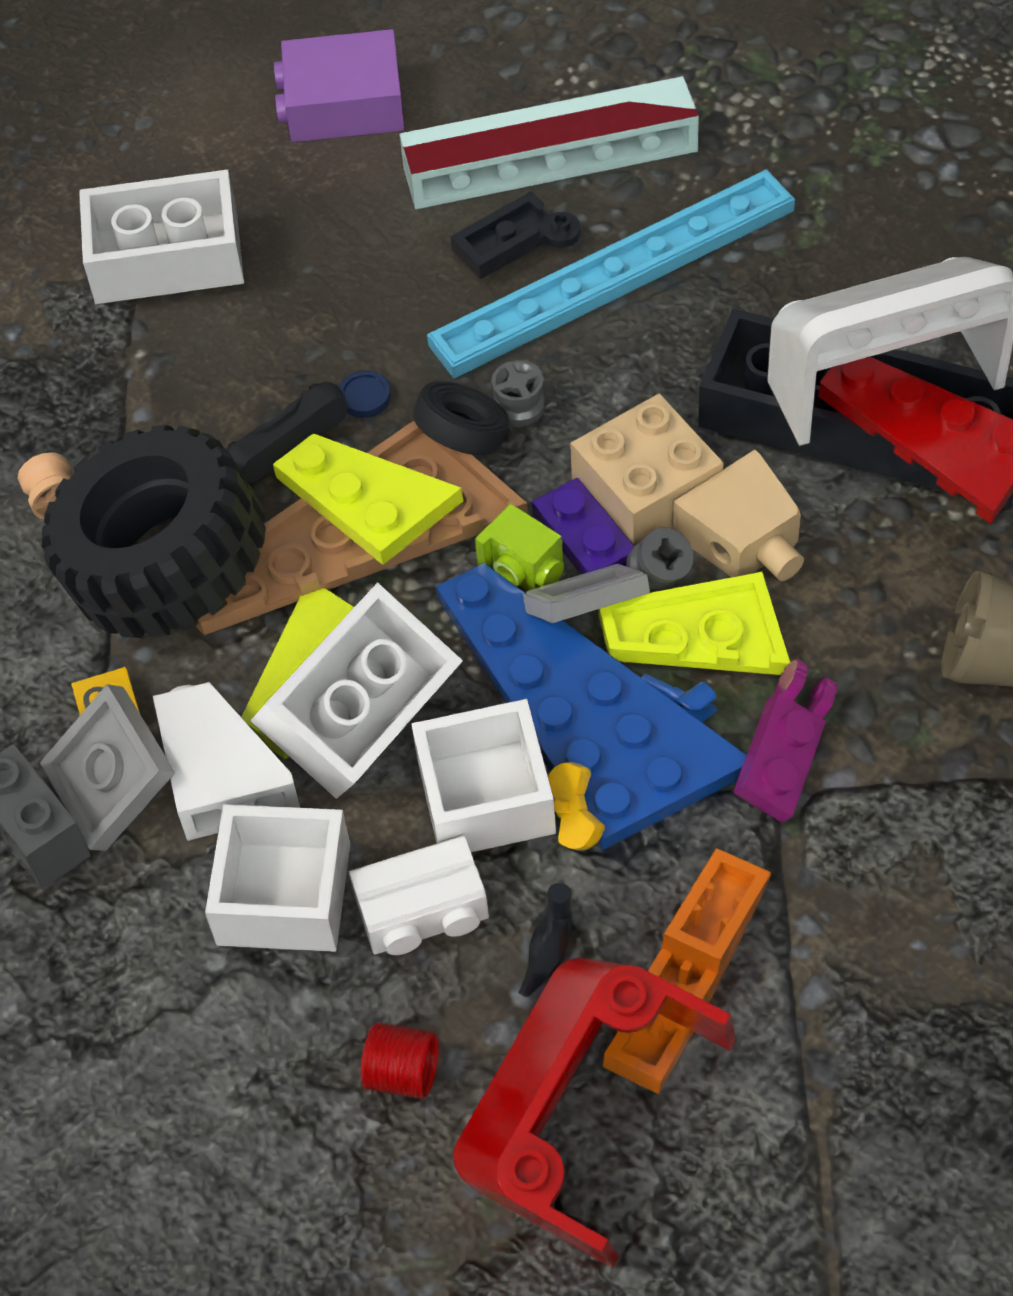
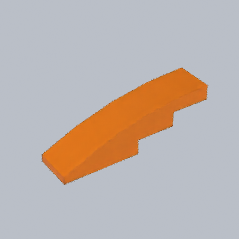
(694, 959)

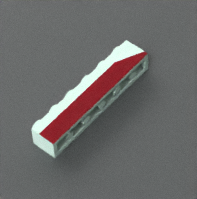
(549, 142)

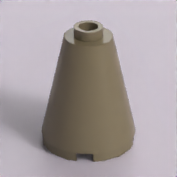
(983, 637)

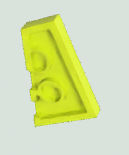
(366, 496)
(699, 625)
(306, 629)

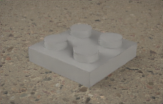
(107, 767)

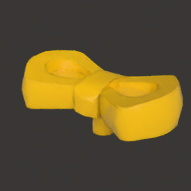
(578, 826)

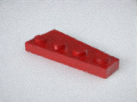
(945, 433)

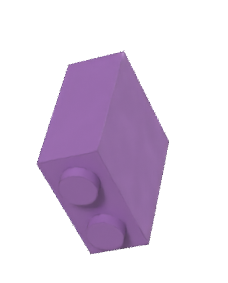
(339, 86)

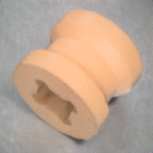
(40, 479)

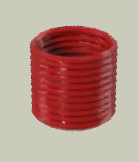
(399, 1060)

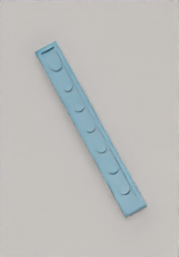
(609, 273)

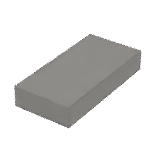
(585, 593)

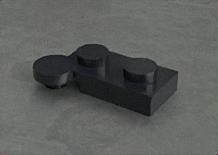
(512, 233)

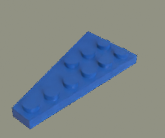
(590, 709)

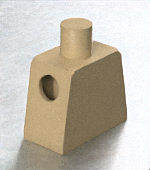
(742, 520)

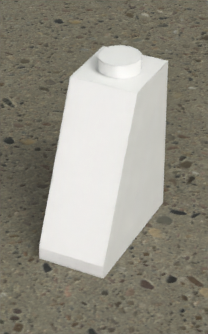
(216, 759)

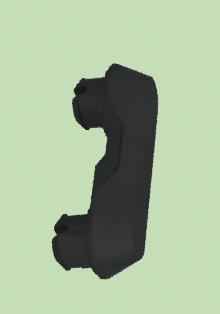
(311, 413)

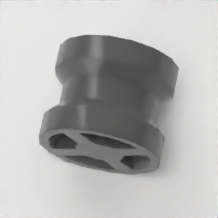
(527, 383)
(662, 573)

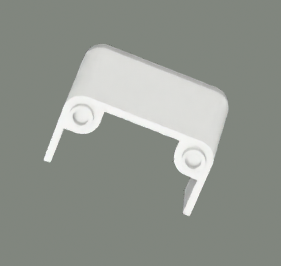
(886, 316)

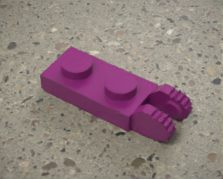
(785, 744)

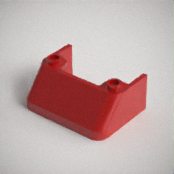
(501, 1142)

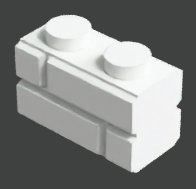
(420, 896)

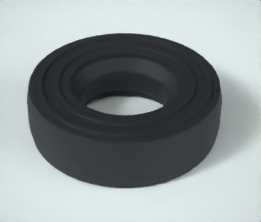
(460, 418)

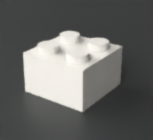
(485, 776)
(278, 878)

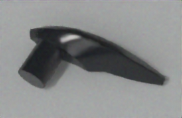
(548, 938)

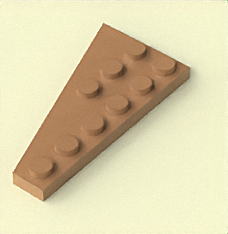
(311, 553)

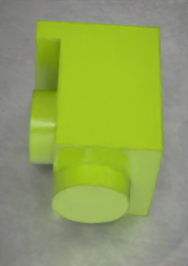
(521, 549)

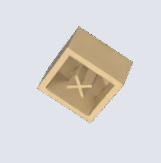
(642, 465)

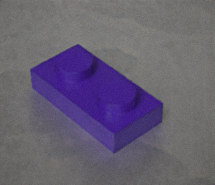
(587, 531)

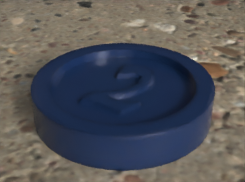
(365, 393)

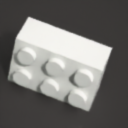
(160, 237)
(356, 691)

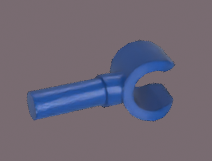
(695, 701)

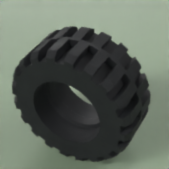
(183, 567)

